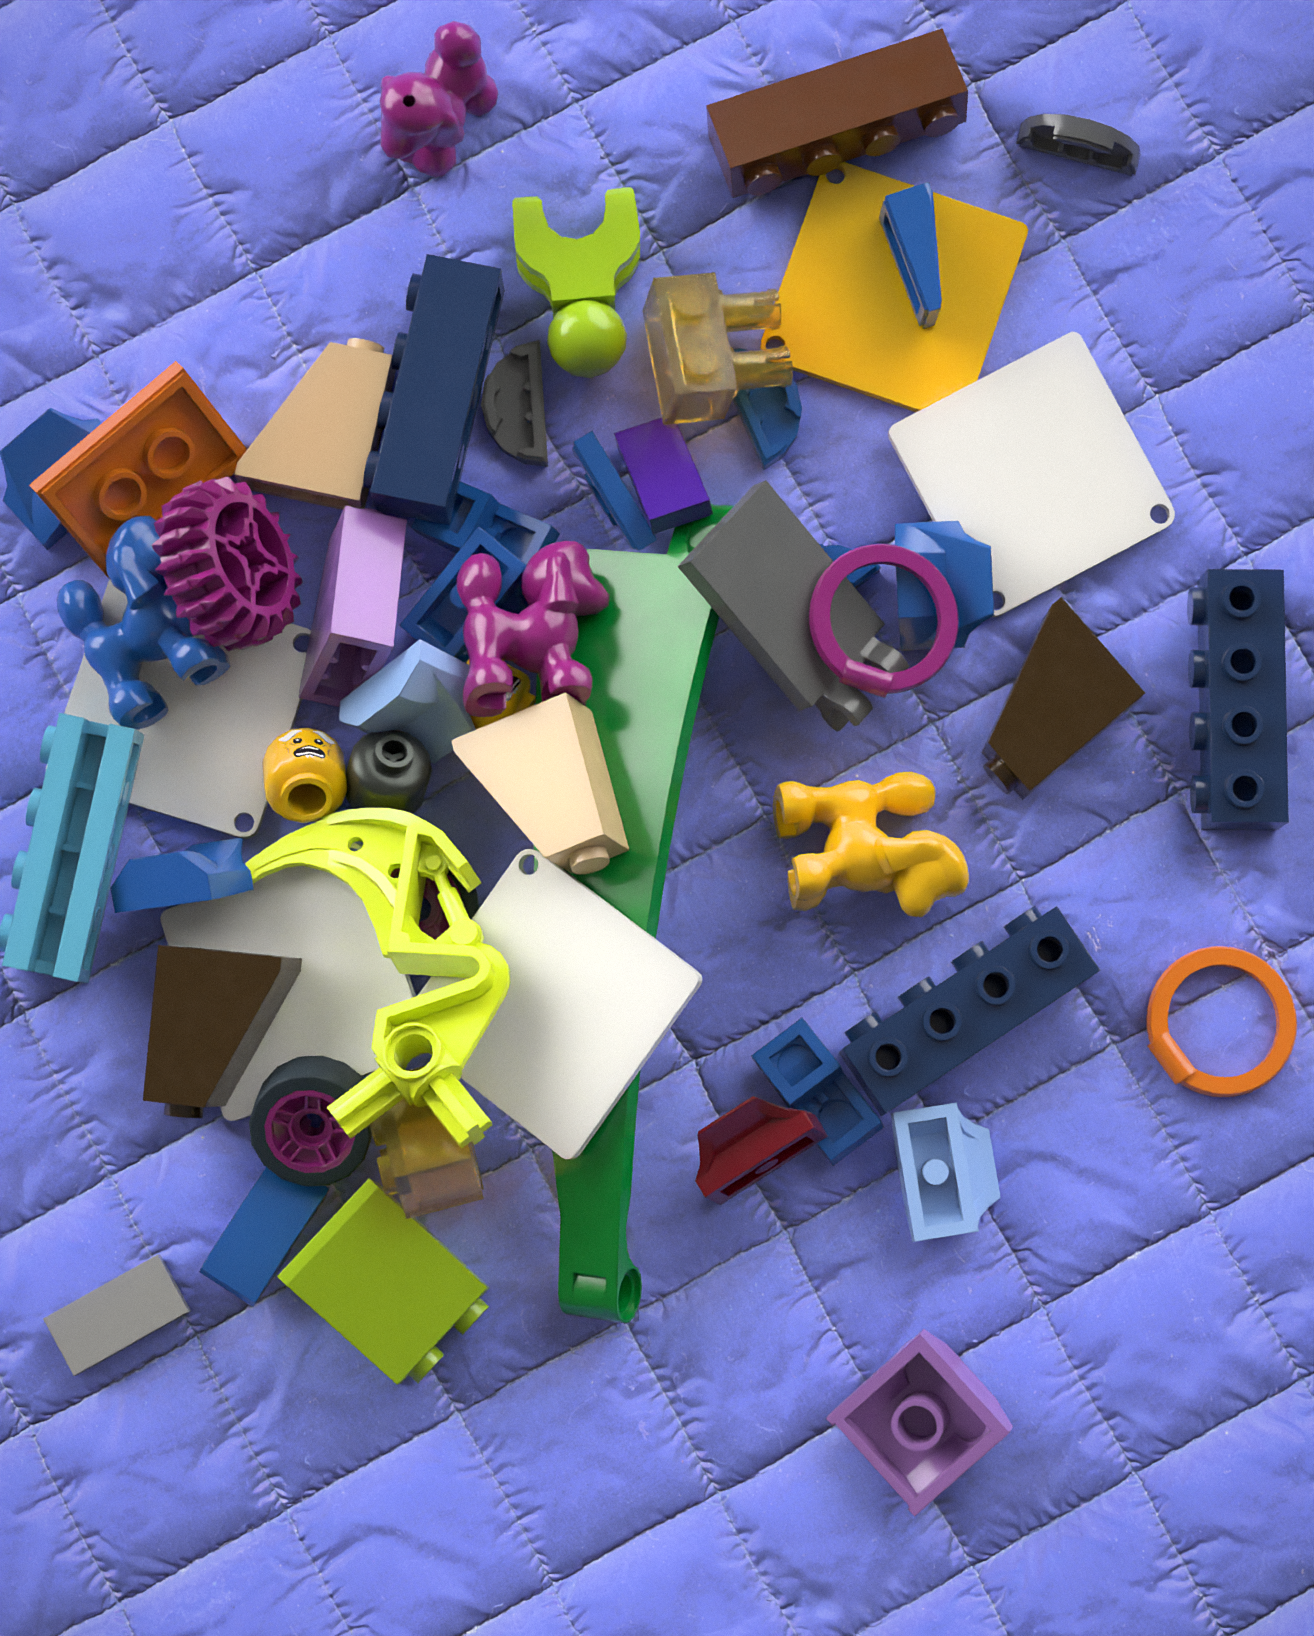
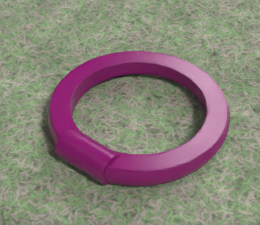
(865, 676)

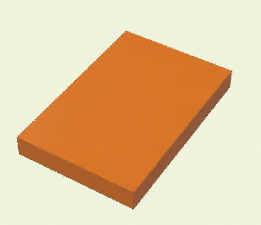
(139, 461)

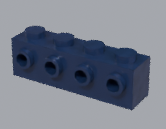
(436, 389)
(1240, 699)
(968, 1010)

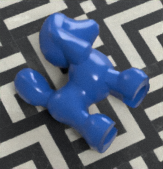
(146, 630)

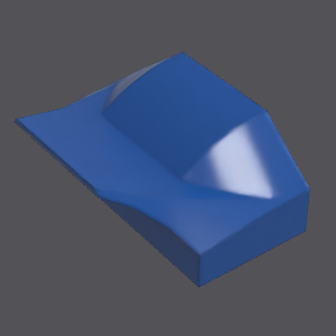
(29, 457)
(965, 567)
(440, 613)
(182, 877)

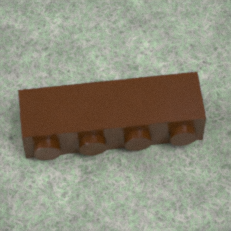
(837, 114)

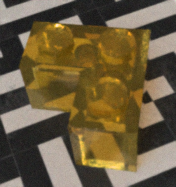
(424, 1161)

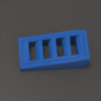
(911, 235)

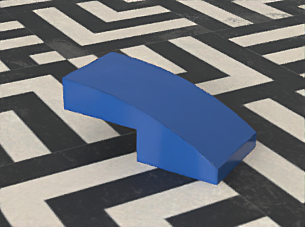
(477, 508)
(814, 1082)
(261, 1235)

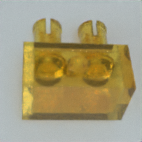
(691, 349)

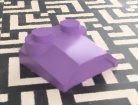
(922, 1420)

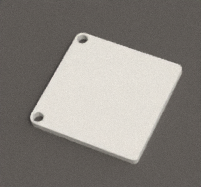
(1035, 469)
(211, 744)
(341, 974)
(580, 1006)

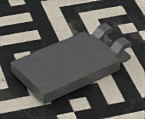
(760, 581)

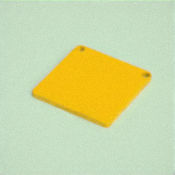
(849, 307)

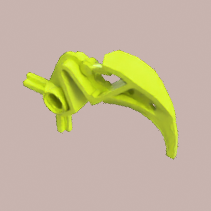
(438, 1022)

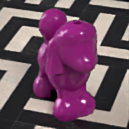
(428, 110)
(540, 637)

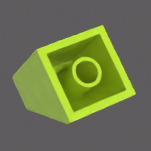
(386, 1284)

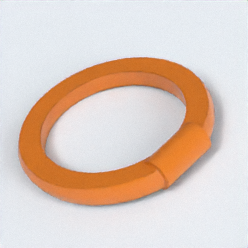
(1172, 1057)

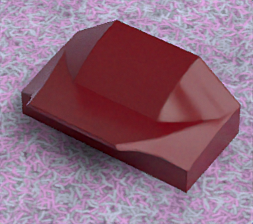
(751, 1145)

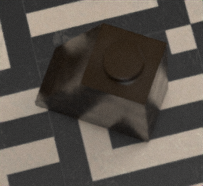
(1057, 703)
(209, 1022)

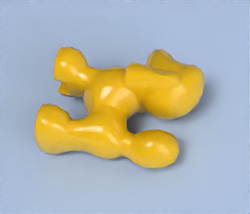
(860, 855)

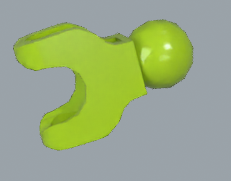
(580, 279)

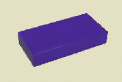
(663, 474)

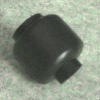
(388, 772)

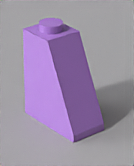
(354, 605)

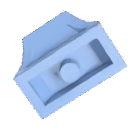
(416, 695)
(943, 1170)

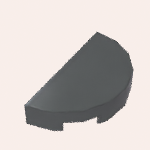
(1080, 141)
(515, 405)

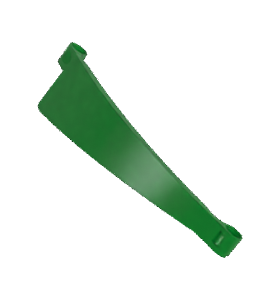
(646, 687)

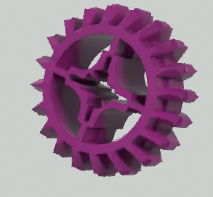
(227, 564)

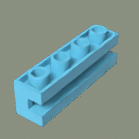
(71, 847)

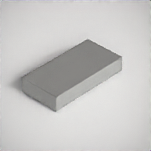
(117, 1315)

